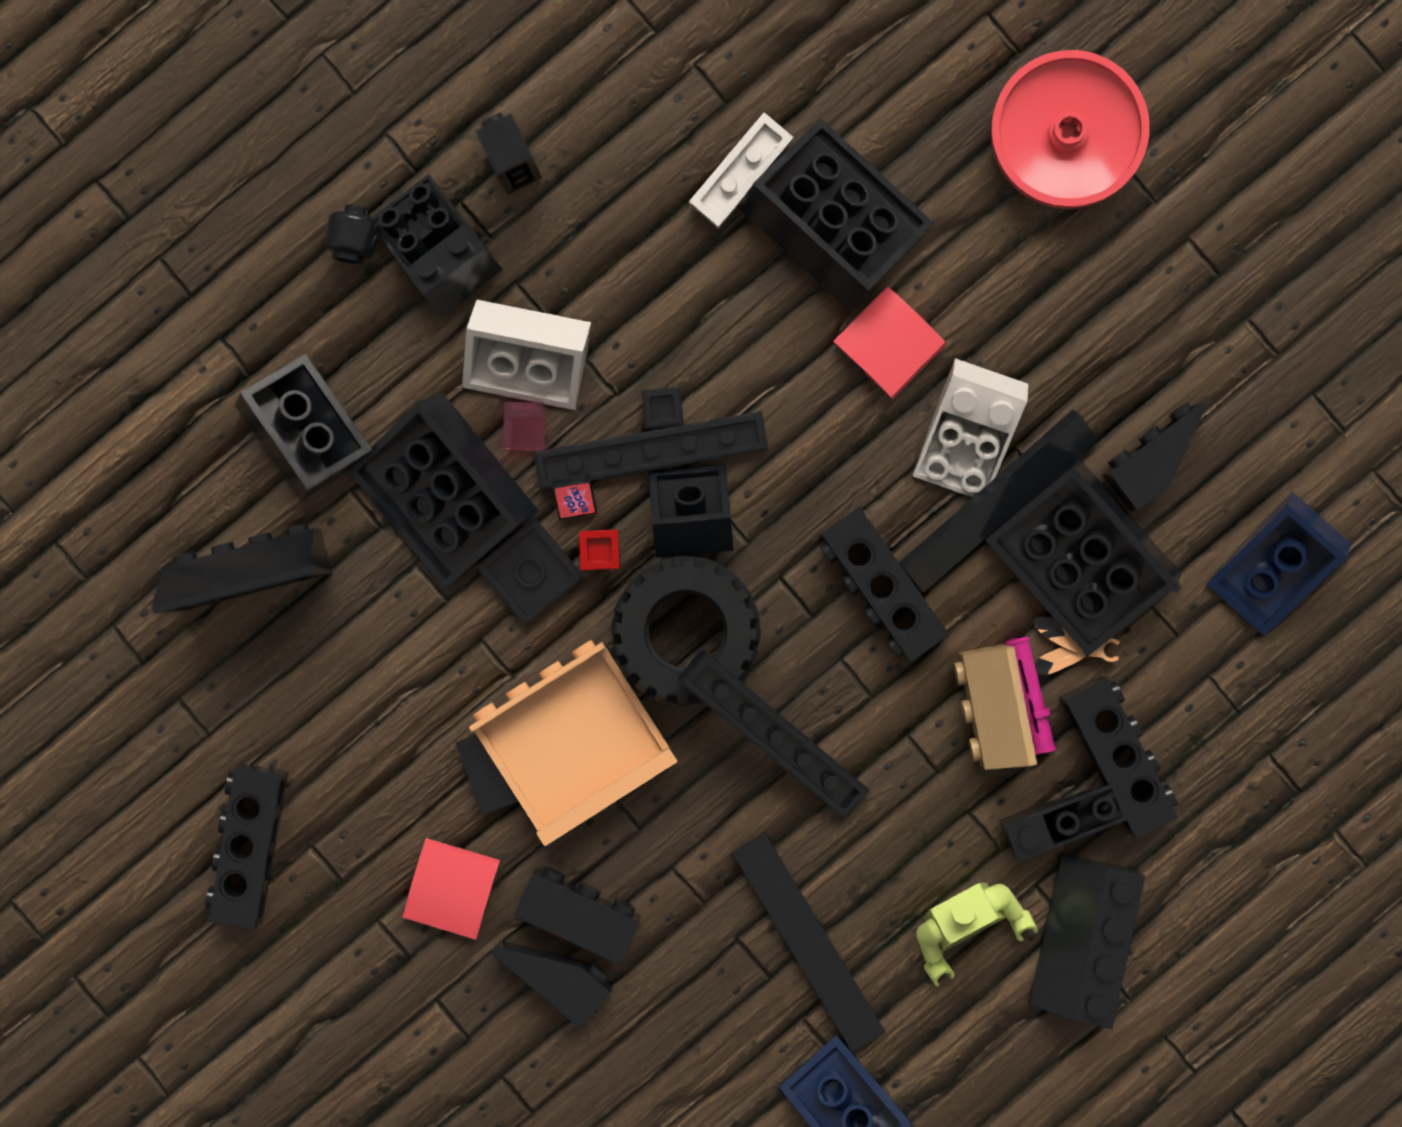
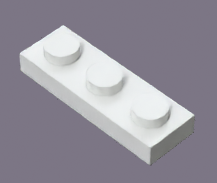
(740, 169)

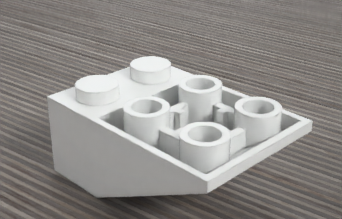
(971, 428)

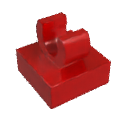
(599, 549)

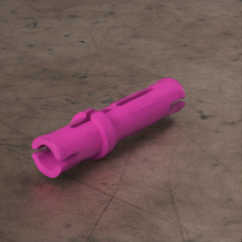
(1034, 702)

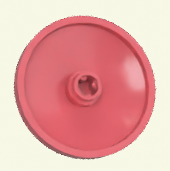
(1069, 129)

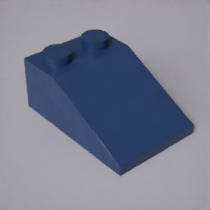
(1280, 564)
(841, 1092)

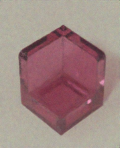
(524, 426)

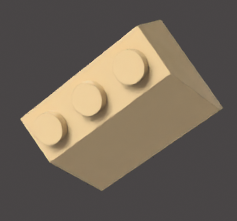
(995, 707)

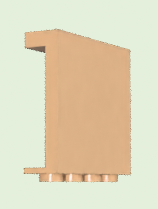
(573, 741)

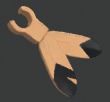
(1069, 651)

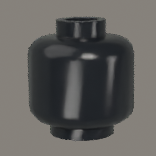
(351, 234)

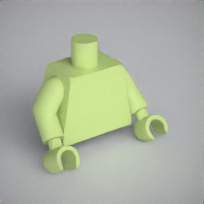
(964, 917)

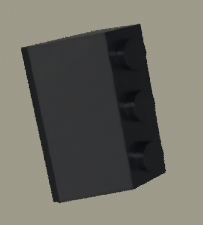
(302, 426)

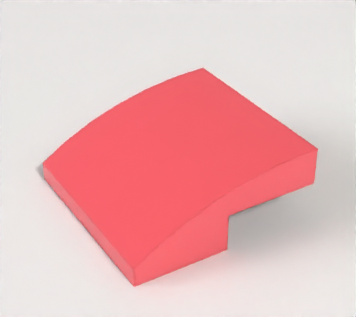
(890, 342)
(451, 888)

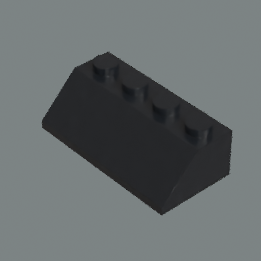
(1087, 940)

